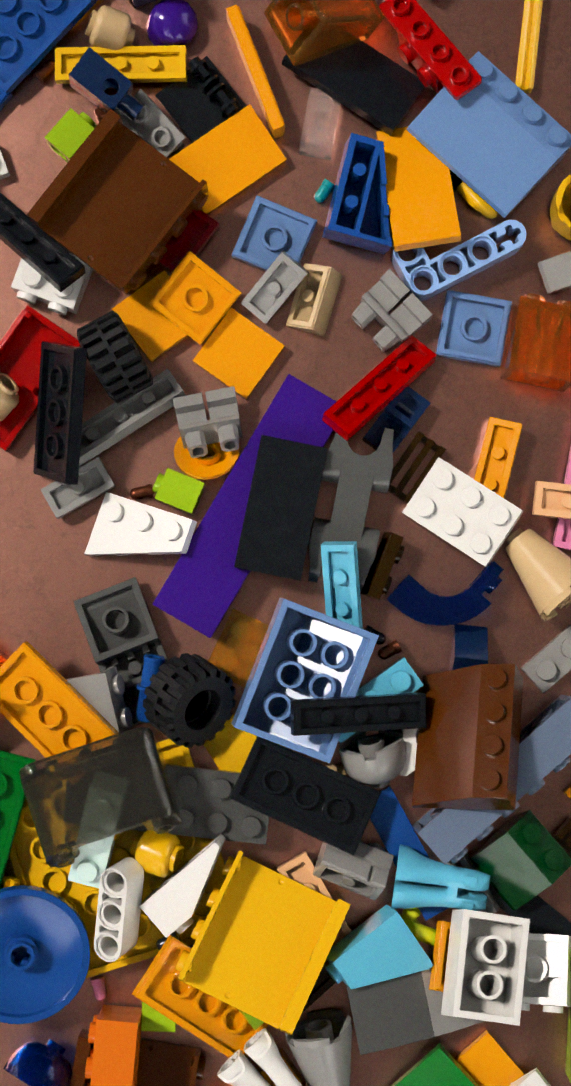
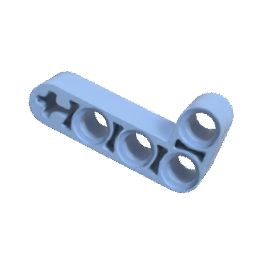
(462, 256)

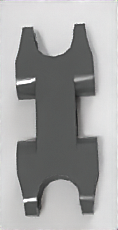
(356, 479)

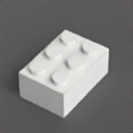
(485, 966)

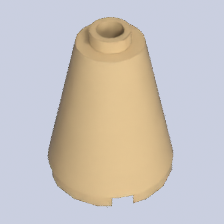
(542, 570)

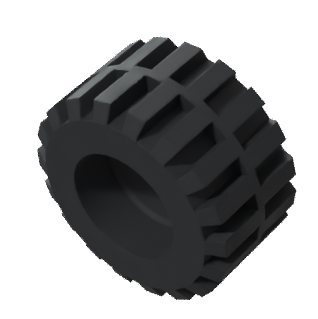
(114, 357)
(189, 700)

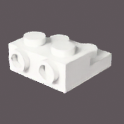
(32, 287)
(547, 972)

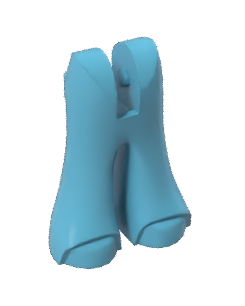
(456, 888)

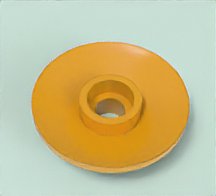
(202, 467)

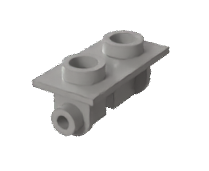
(156, 127)

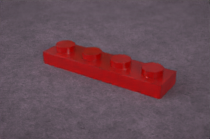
(379, 387)

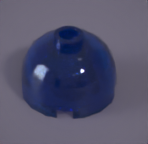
(40, 1064)

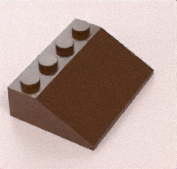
(470, 739)

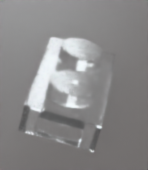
(319, 125)

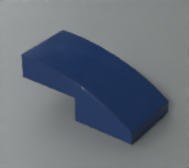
(398, 415)

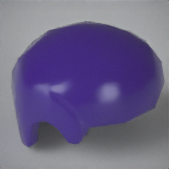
(172, 23)

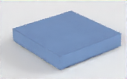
(270, 231)
(473, 328)

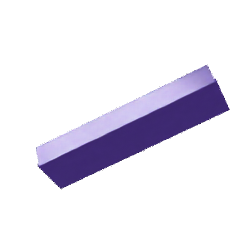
(205, 577)

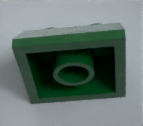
(521, 859)

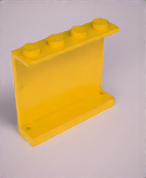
(262, 943)

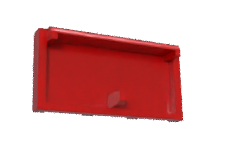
(21, 361)

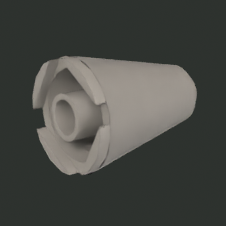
(323, 1047)

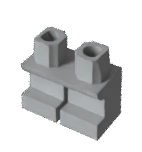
(381, 301)
(223, 423)

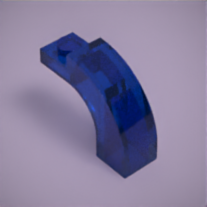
(430, 609)

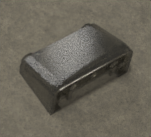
(99, 793)

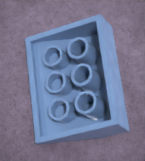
(493, 137)
(302, 659)

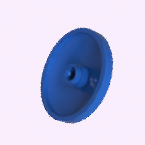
(40, 954)

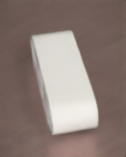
(118, 909)

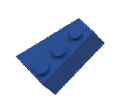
(359, 197)

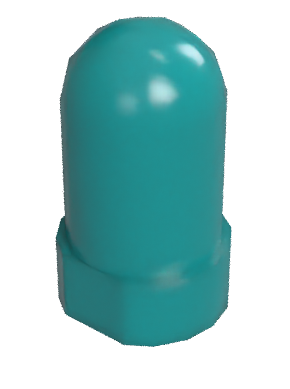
(324, 191)

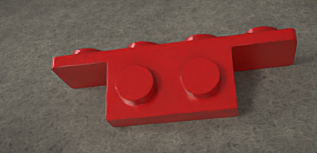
(429, 49)

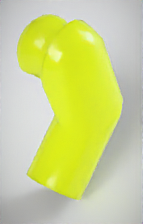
(421, 932)

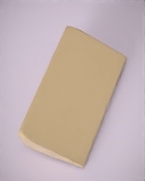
(314, 299)

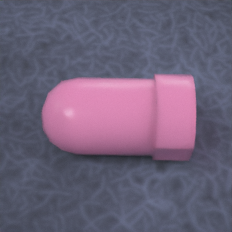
(99, 988)

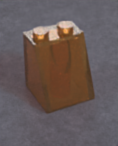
(321, 26)
(539, 344)

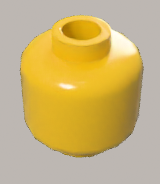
(158, 853)

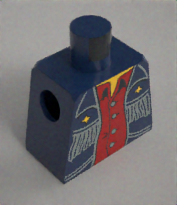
(94, 76)

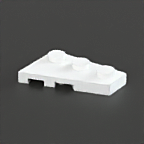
(137, 528)

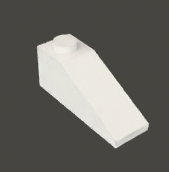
(179, 896)

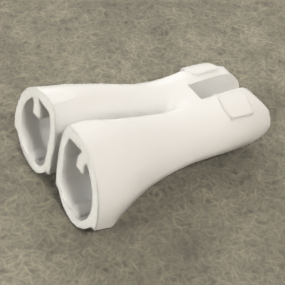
(264, 1052)

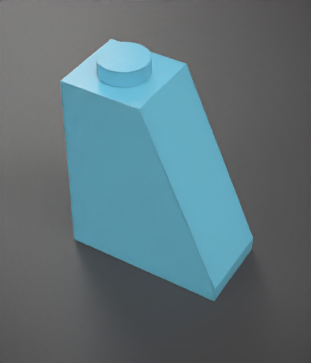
(377, 952)

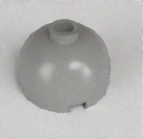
(374, 758)

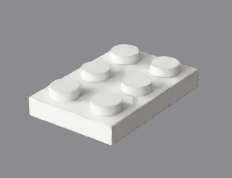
(462, 512)

